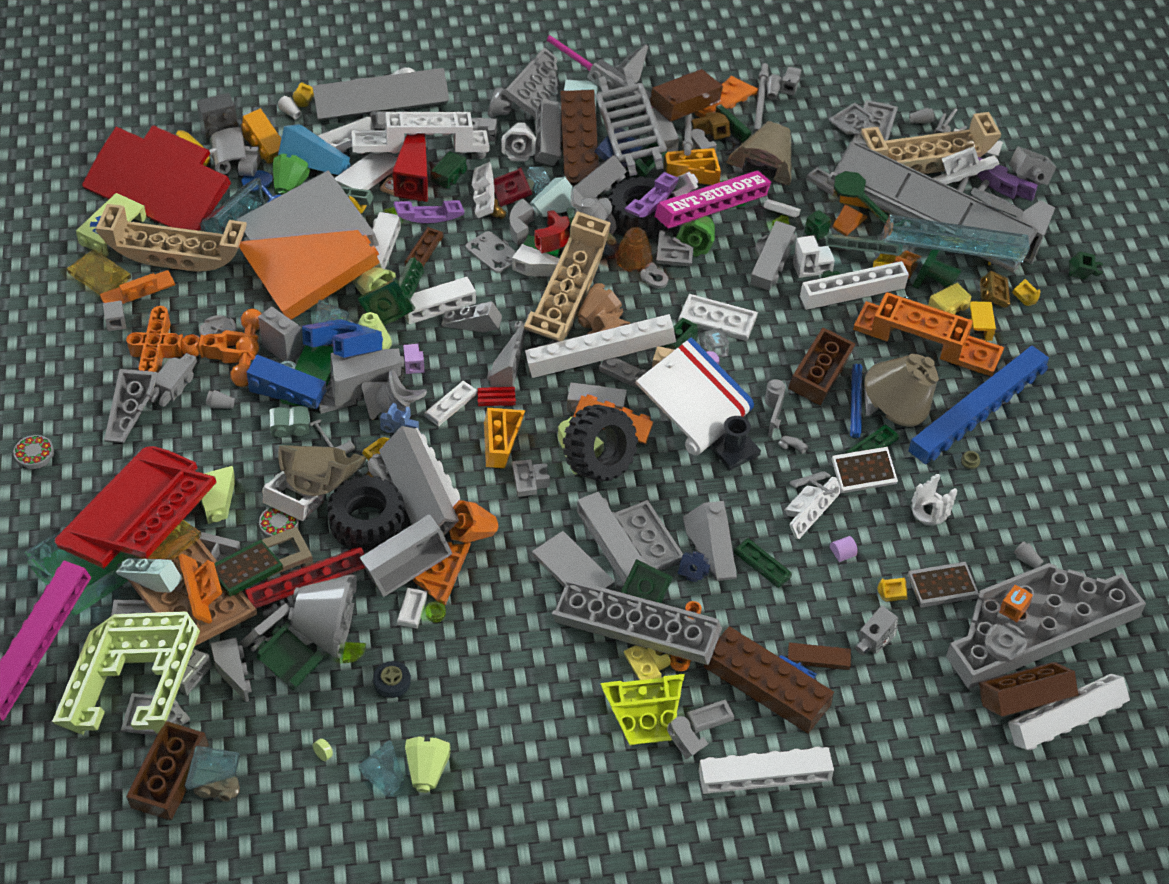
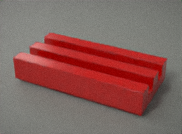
(501, 396)

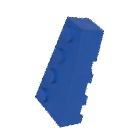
(284, 383)

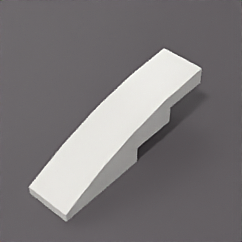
(484, 190)

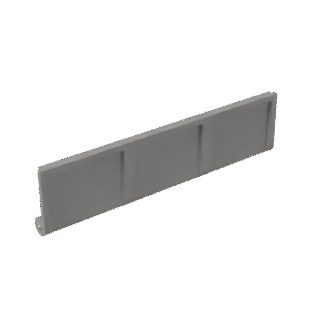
(915, 195)

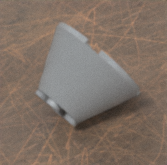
(325, 612)

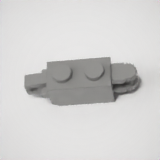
(173, 379)

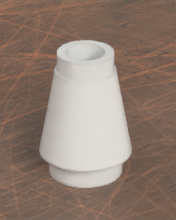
(288, 106)

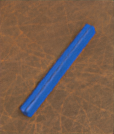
(856, 401)

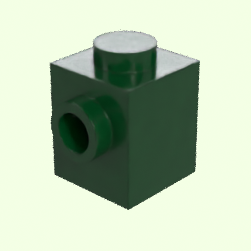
(817, 225)

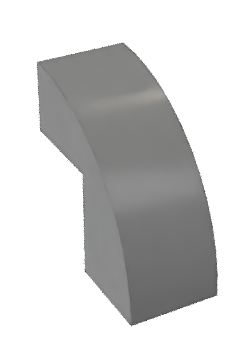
(520, 216)

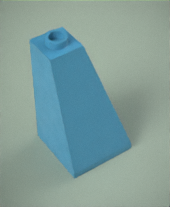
(312, 149)

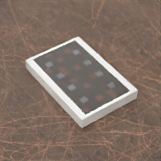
(864, 470)

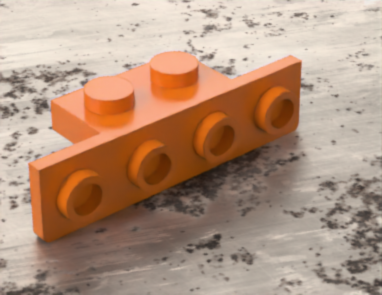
(139, 288)
(201, 586)

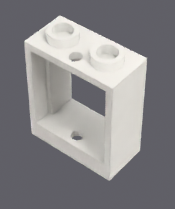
(299, 509)

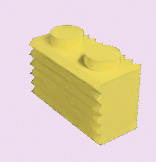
(951, 299)

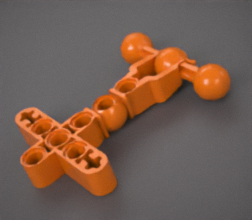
(160, 344)

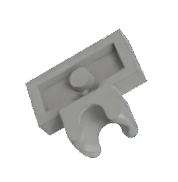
(529, 477)

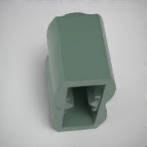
(289, 421)

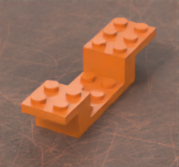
(933, 325)

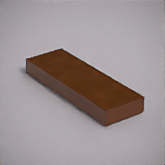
(425, 245)
(820, 656)

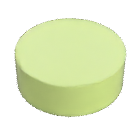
(323, 749)

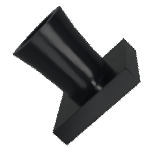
(735, 445)

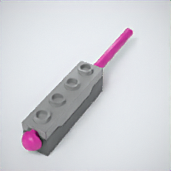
(614, 78)

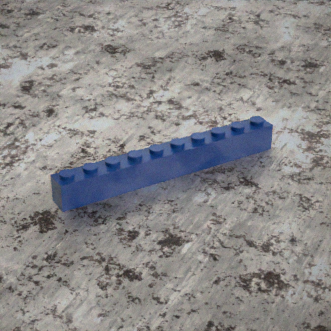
(978, 405)

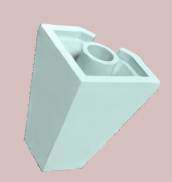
(554, 197)

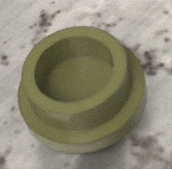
(970, 460)

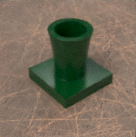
(937, 270)

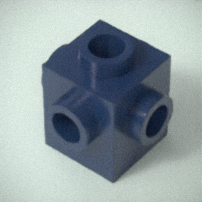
(687, 568)

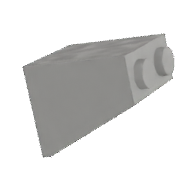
(280, 335)

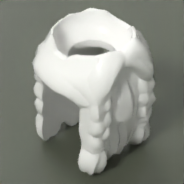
(926, 495)

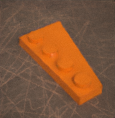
(732, 93)

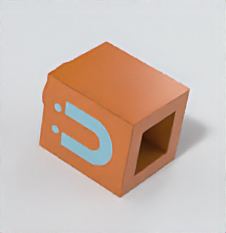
(1016, 603)

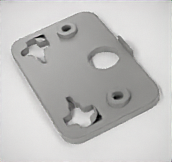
(488, 254)

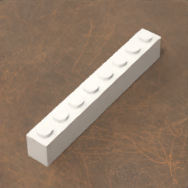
(600, 346)

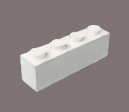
(386, 230)
(440, 299)

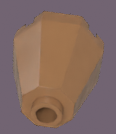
(594, 303)

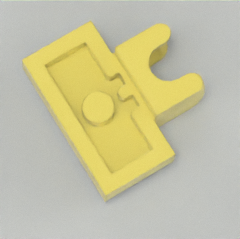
(646, 662)

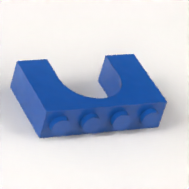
(347, 337)

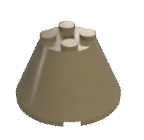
(903, 388)

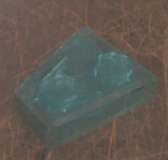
(328, 312)

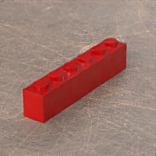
(323, 570)

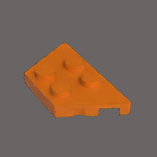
(441, 577)

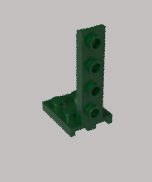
(394, 297)

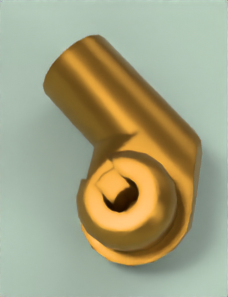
(498, 211)

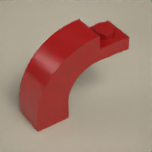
(555, 235)

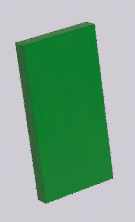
(314, 362)

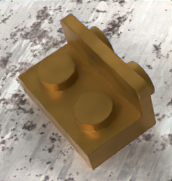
(995, 289)

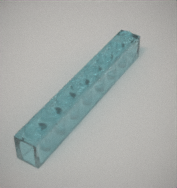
(956, 238)

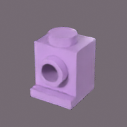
(413, 359)

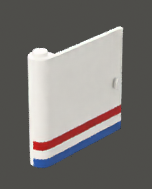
(695, 394)

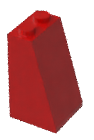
(411, 169)

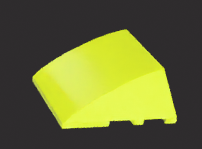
(645, 707)

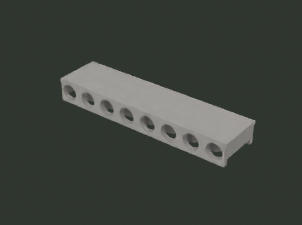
(380, 94)
(638, 622)

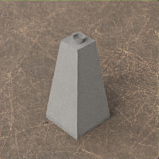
(1038, 216)
(350, 372)

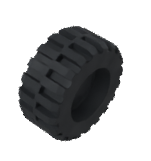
(622, 196)
(619, 444)
(365, 493)

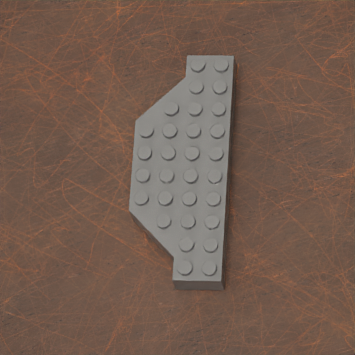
(1061, 614)

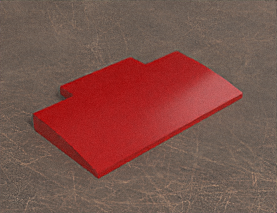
(160, 174)

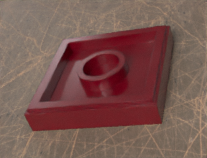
(511, 187)

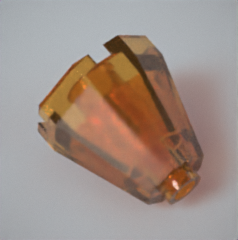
(634, 250)

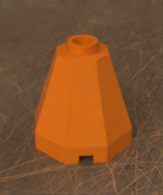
(473, 522)

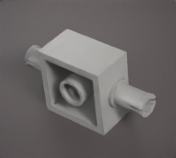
(1032, 166)

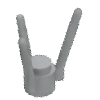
(943, 128)

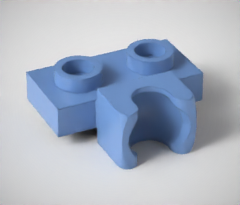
(394, 419)

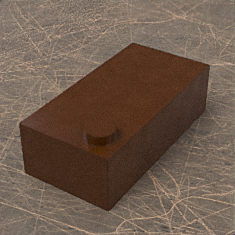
(686, 95)
(821, 366)
(1028, 688)
(165, 771)

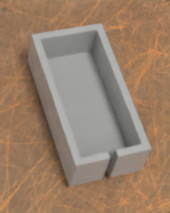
(406, 555)

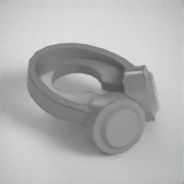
(651, 269)

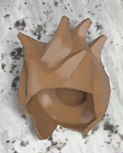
(606, 321)

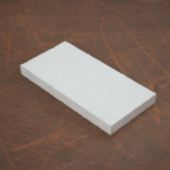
(367, 171)
(713, 315)

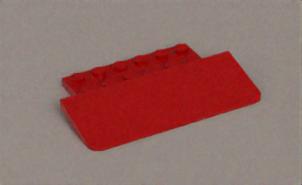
(136, 508)

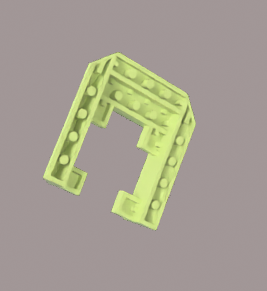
(122, 639)

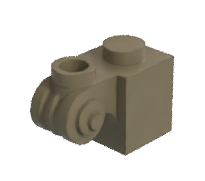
(223, 789)

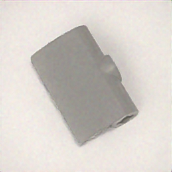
(227, 146)

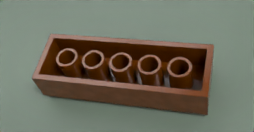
(578, 134)
(770, 680)

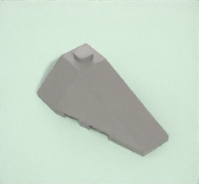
(634, 62)
(506, 365)
(129, 400)
(711, 535)

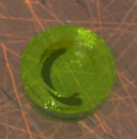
(435, 611)

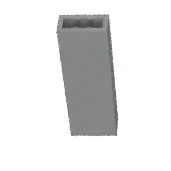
(417, 479)

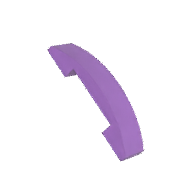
(648, 204)
(429, 214)

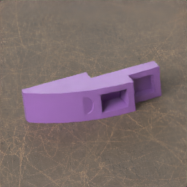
(1008, 184)

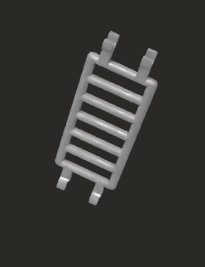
(646, 106)

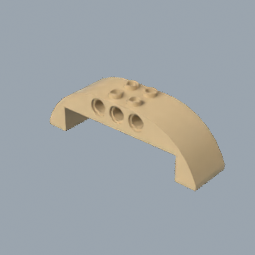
(927, 151)
(168, 245)
(570, 278)

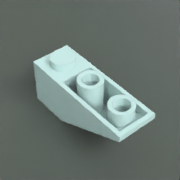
(151, 573)

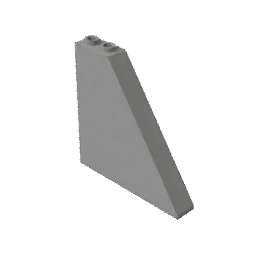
(307, 210)

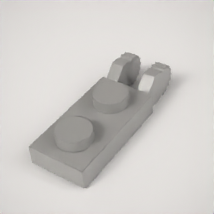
(621, 371)

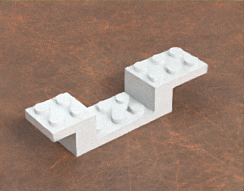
(398, 123)

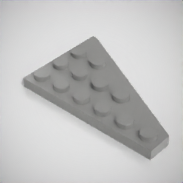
(534, 83)

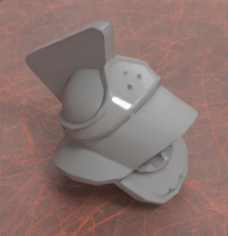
(591, 206)
(382, 395)

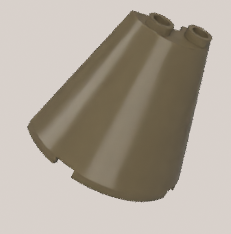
(769, 146)
(317, 469)

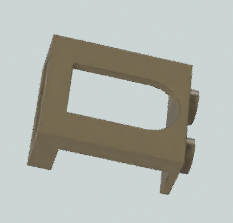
(303, 554)

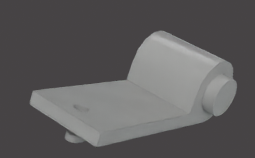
(774, 399)

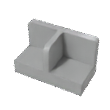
(219, 546)

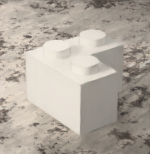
(811, 259)

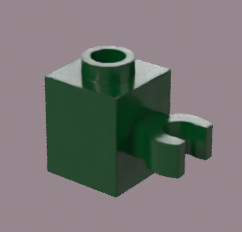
(1084, 265)

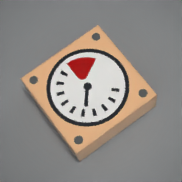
(387, 186)

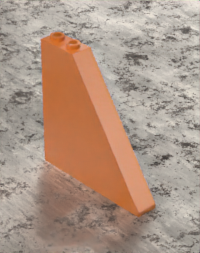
(309, 267)

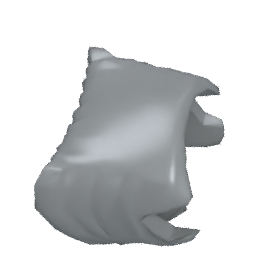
(499, 104)

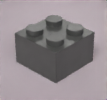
(216, 114)

